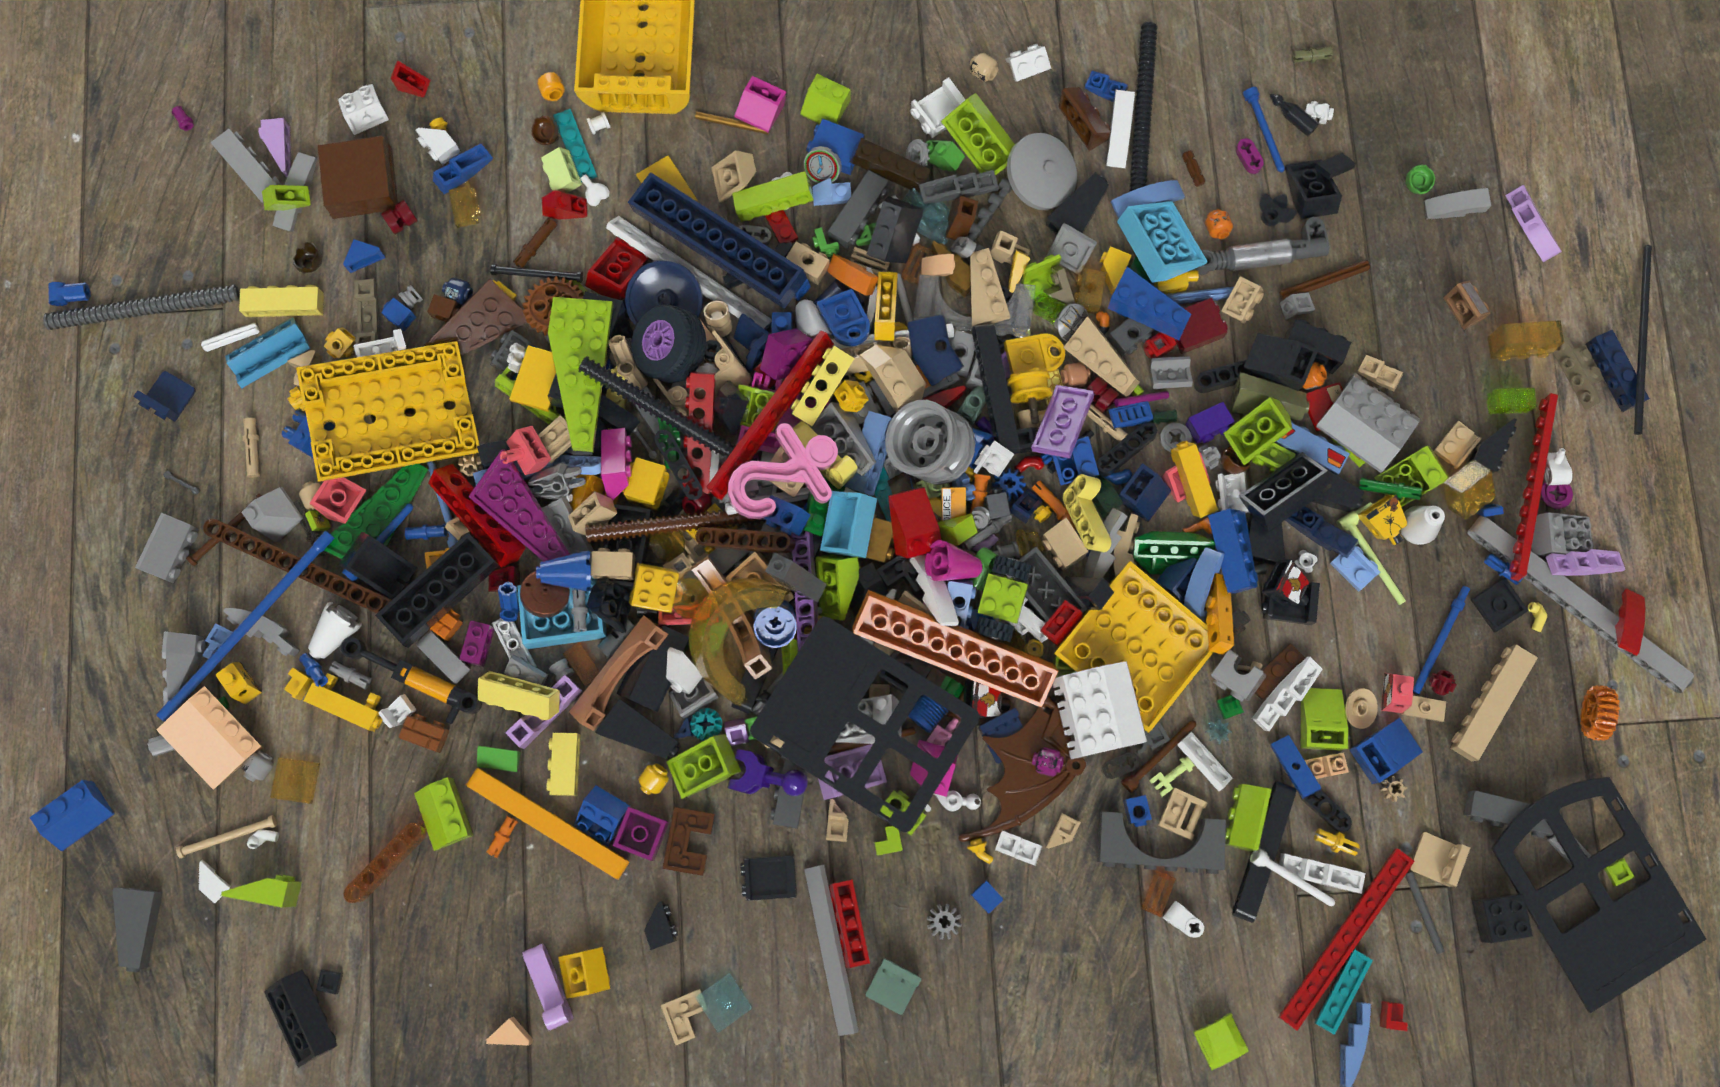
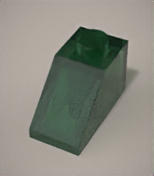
(1106, 498)

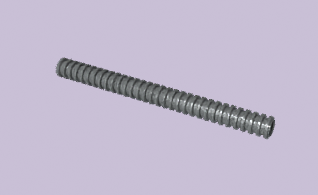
(141, 307)

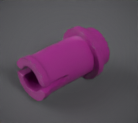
(184, 121)

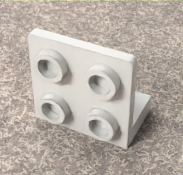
(362, 109)

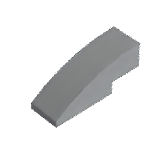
(1457, 204)

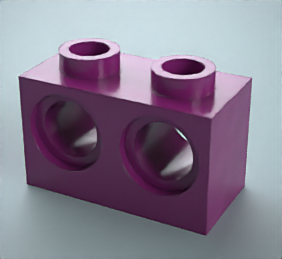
(477, 643)

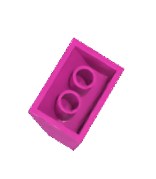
(615, 461)

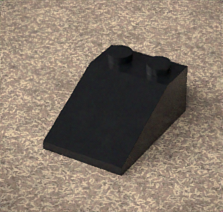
(1311, 191)

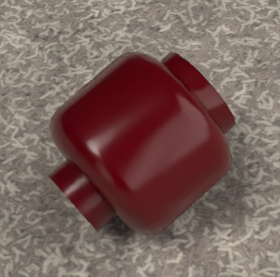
(696, 506)

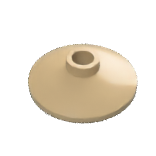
(1361, 708)

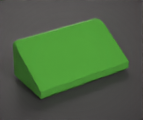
(498, 758)

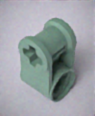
(972, 406)

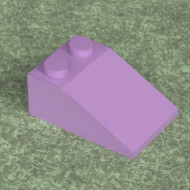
(847, 764)

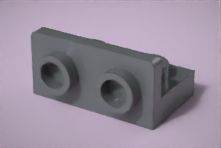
(500, 356)

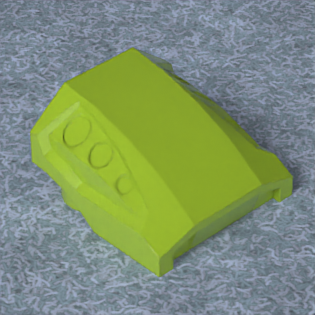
(757, 401)
(1220, 1042)

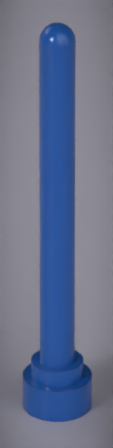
(1252, 96)
(386, 533)

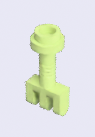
(1186, 764)

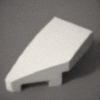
(210, 883)

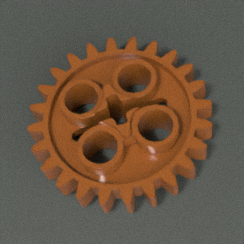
(540, 299)

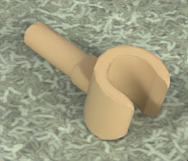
(1249, 668)

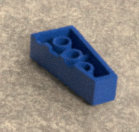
(1148, 305)
(1232, 539)

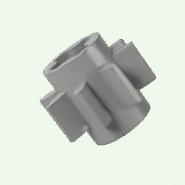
(1210, 456)

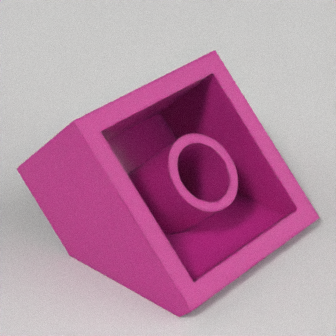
(920, 773)

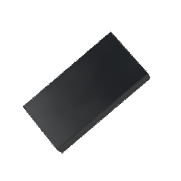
(1335, 166)

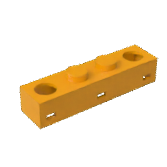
(1218, 620)

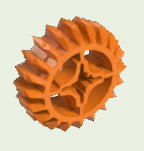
(1599, 712)

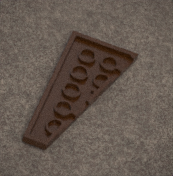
(480, 319)

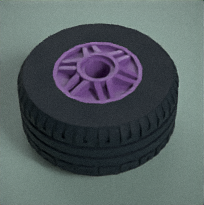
(668, 343)

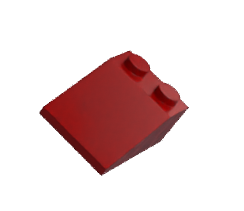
(615, 269)
(913, 523)

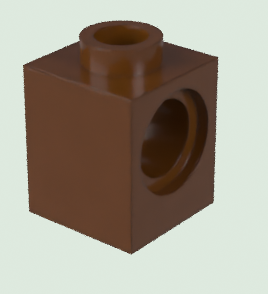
(442, 308)

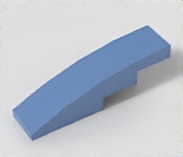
(1352, 1054)

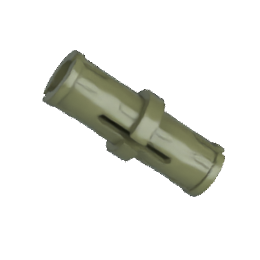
(1312, 54)

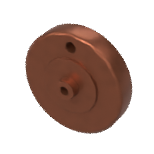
(542, 598)

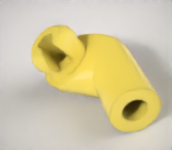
(1539, 614)

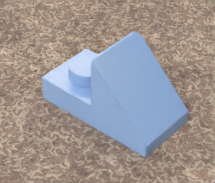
(828, 194)

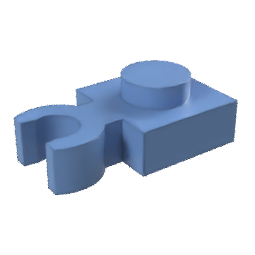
(963, 481)

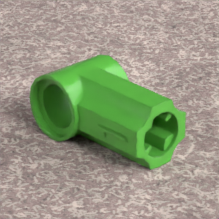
(987, 559)

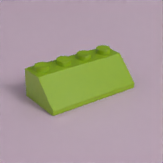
(979, 135)

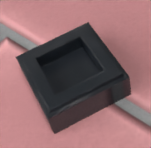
(329, 981)

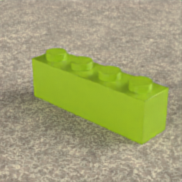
(772, 196)

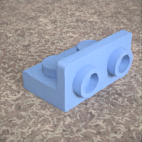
(1356, 568)

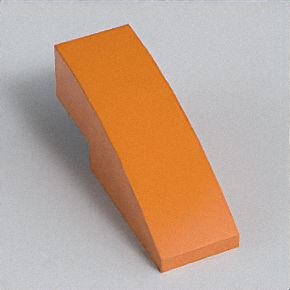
(852, 275)

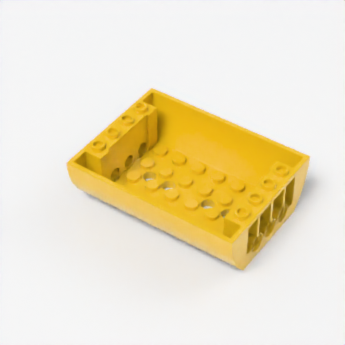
(612, 42)

